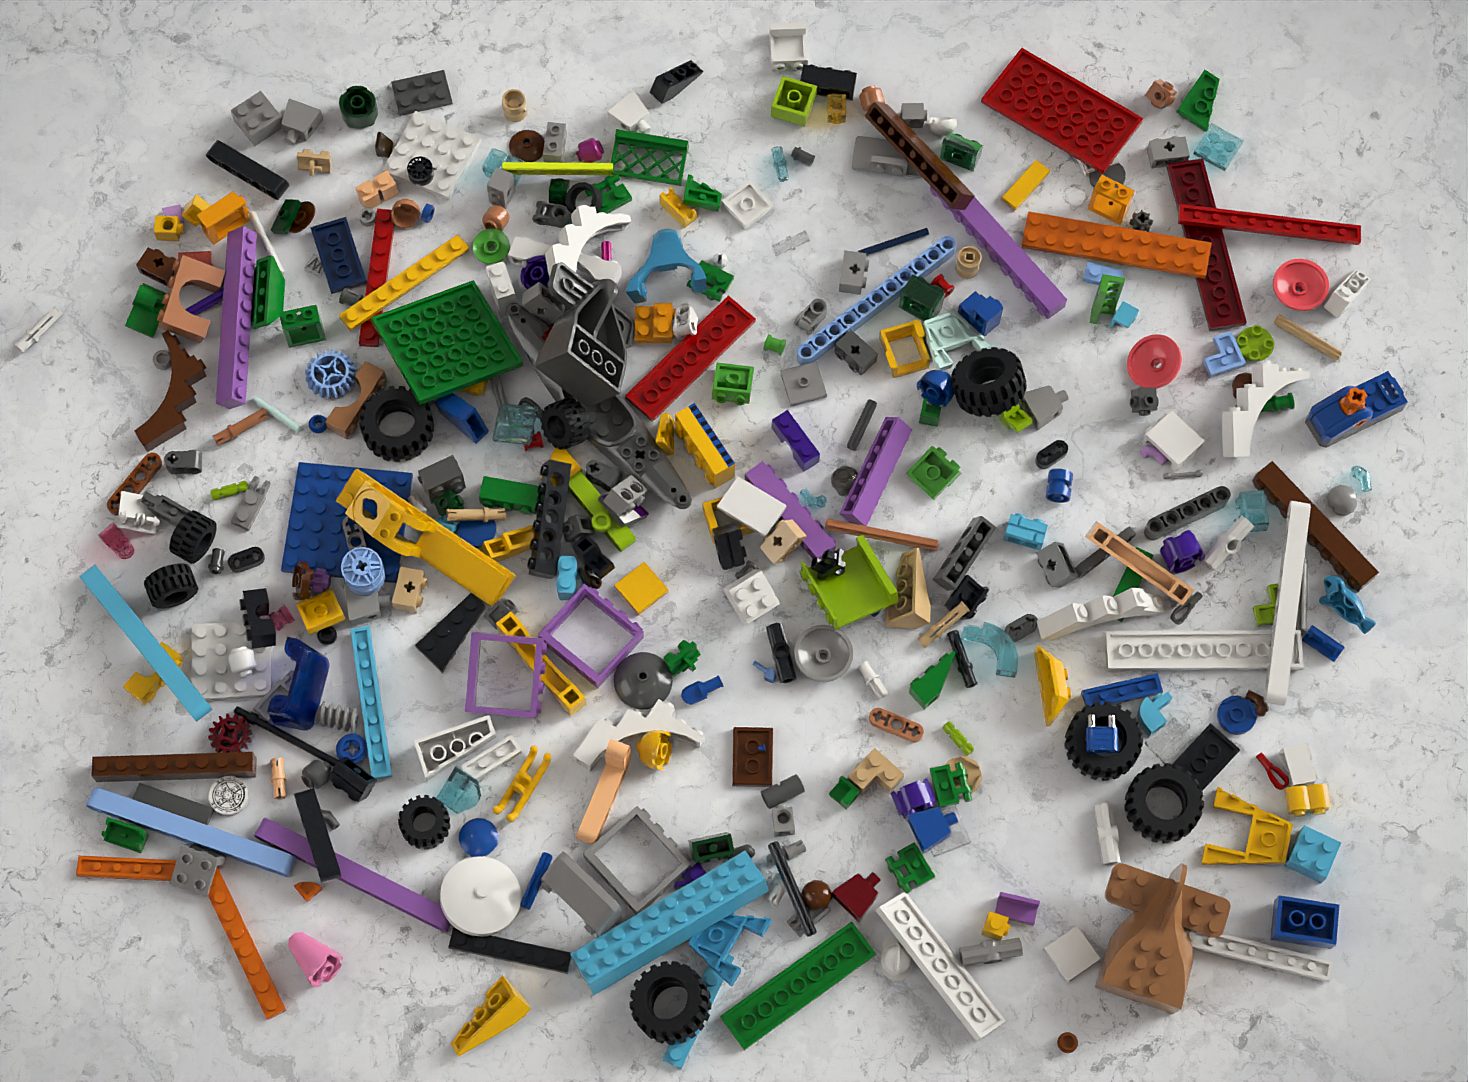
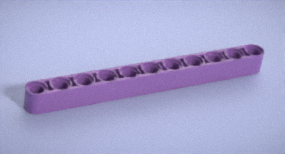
(357, 876)

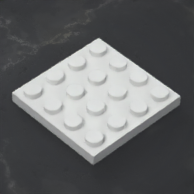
(442, 144)
(212, 669)

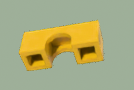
(145, 688)

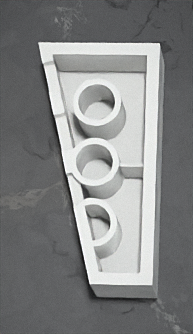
(453, 744)

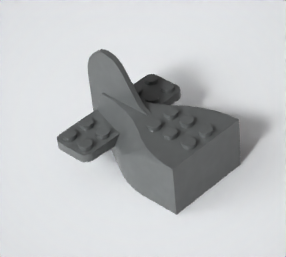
(588, 340)

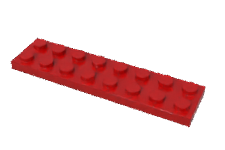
(690, 359)

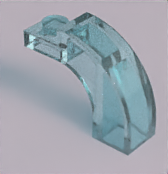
(1000, 643)

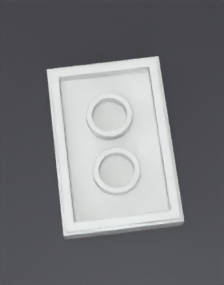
(751, 506)

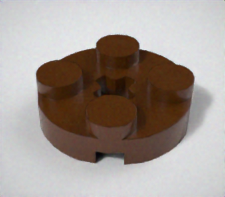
(301, 579)

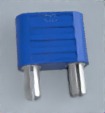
(1101, 738)

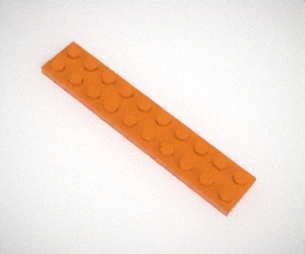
(1116, 245)

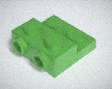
(732, 383)
(934, 472)

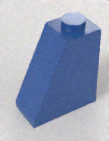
(462, 416)

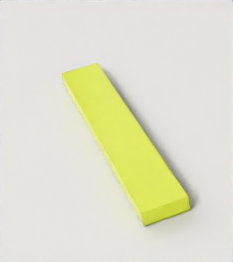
(547, 168)

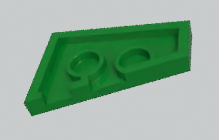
(1200, 100)

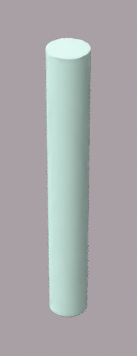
(276, 414)

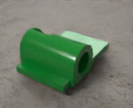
(146, 310)

